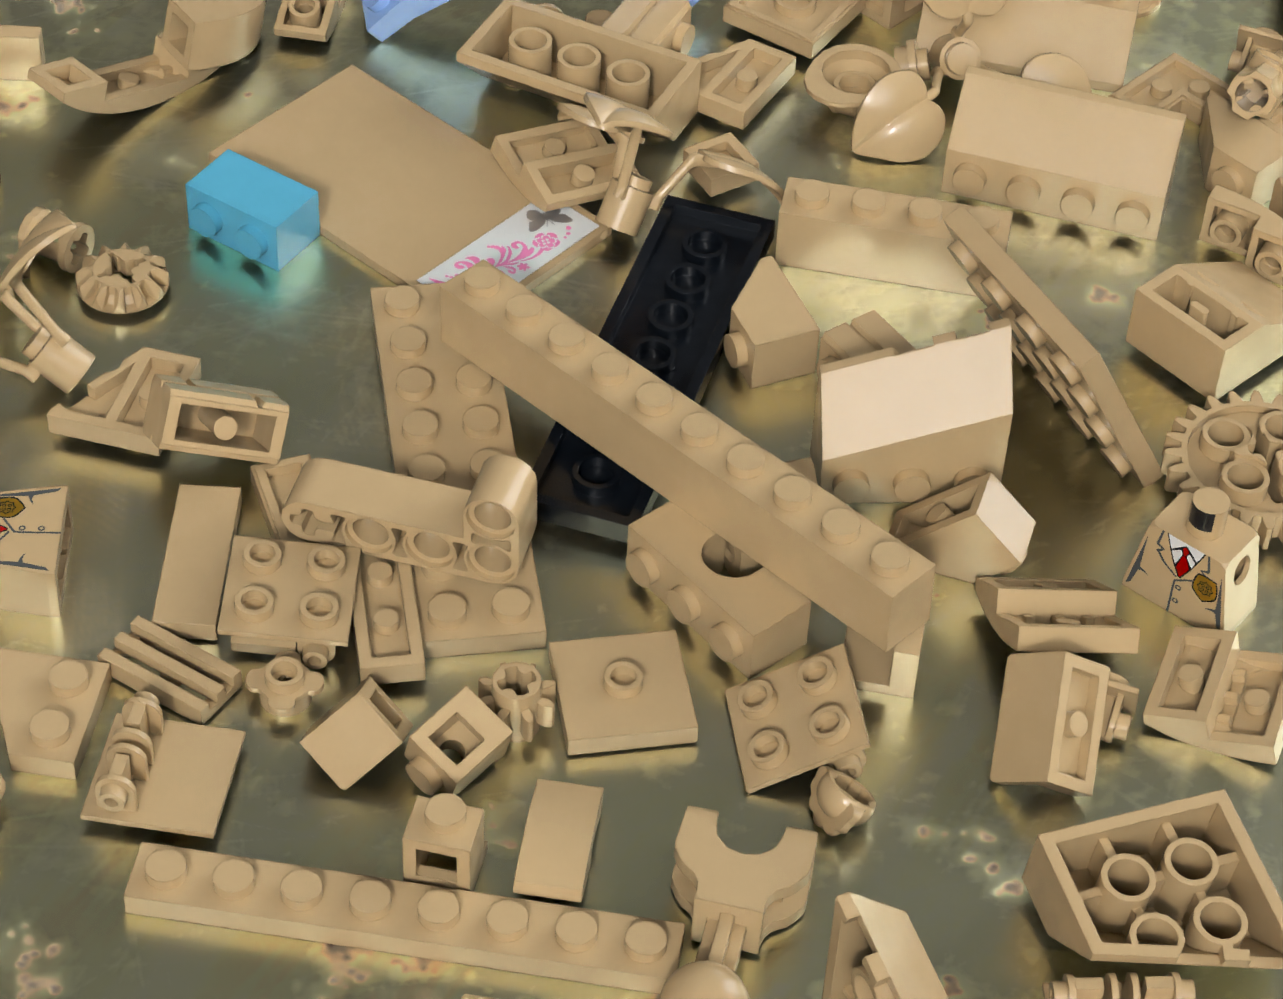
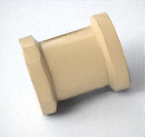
(67, 258)

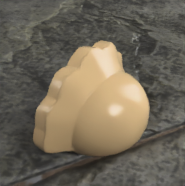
(839, 801)

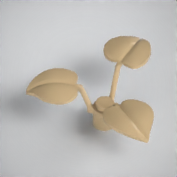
(898, 112)
(628, 192)
(50, 348)

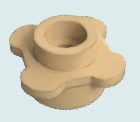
(285, 684)

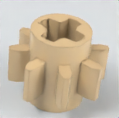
(519, 698)

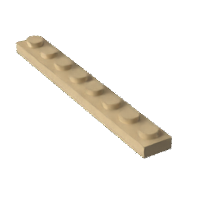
(404, 918)

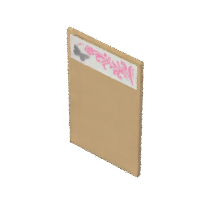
(410, 187)

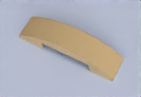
(120, 86)

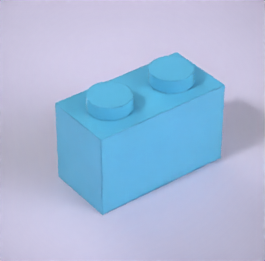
(253, 209)

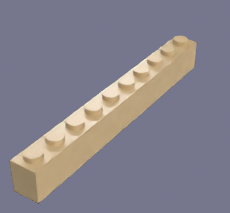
(689, 456)

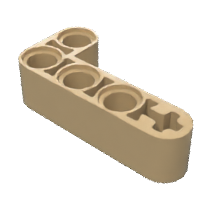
(419, 520)

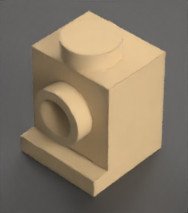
(463, 726)
(445, 828)

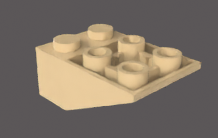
(1209, 324)

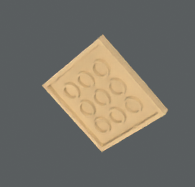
(1053, 347)

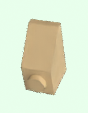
(1238, 152)
(770, 329)
(968, 529)

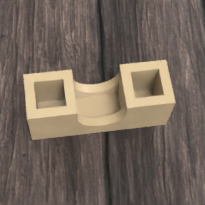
(743, 618)

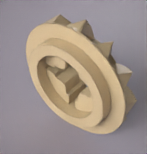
(114, 294)

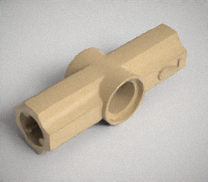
(1258, 86)

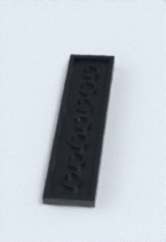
(673, 325)

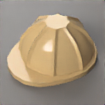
(846, 74)

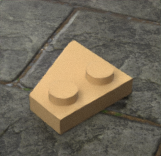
(742, 81)
(119, 399)
(49, 710)

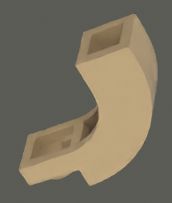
(212, 31)

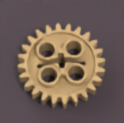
(1232, 450)

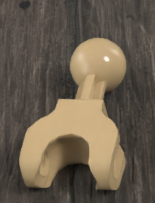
(733, 901)

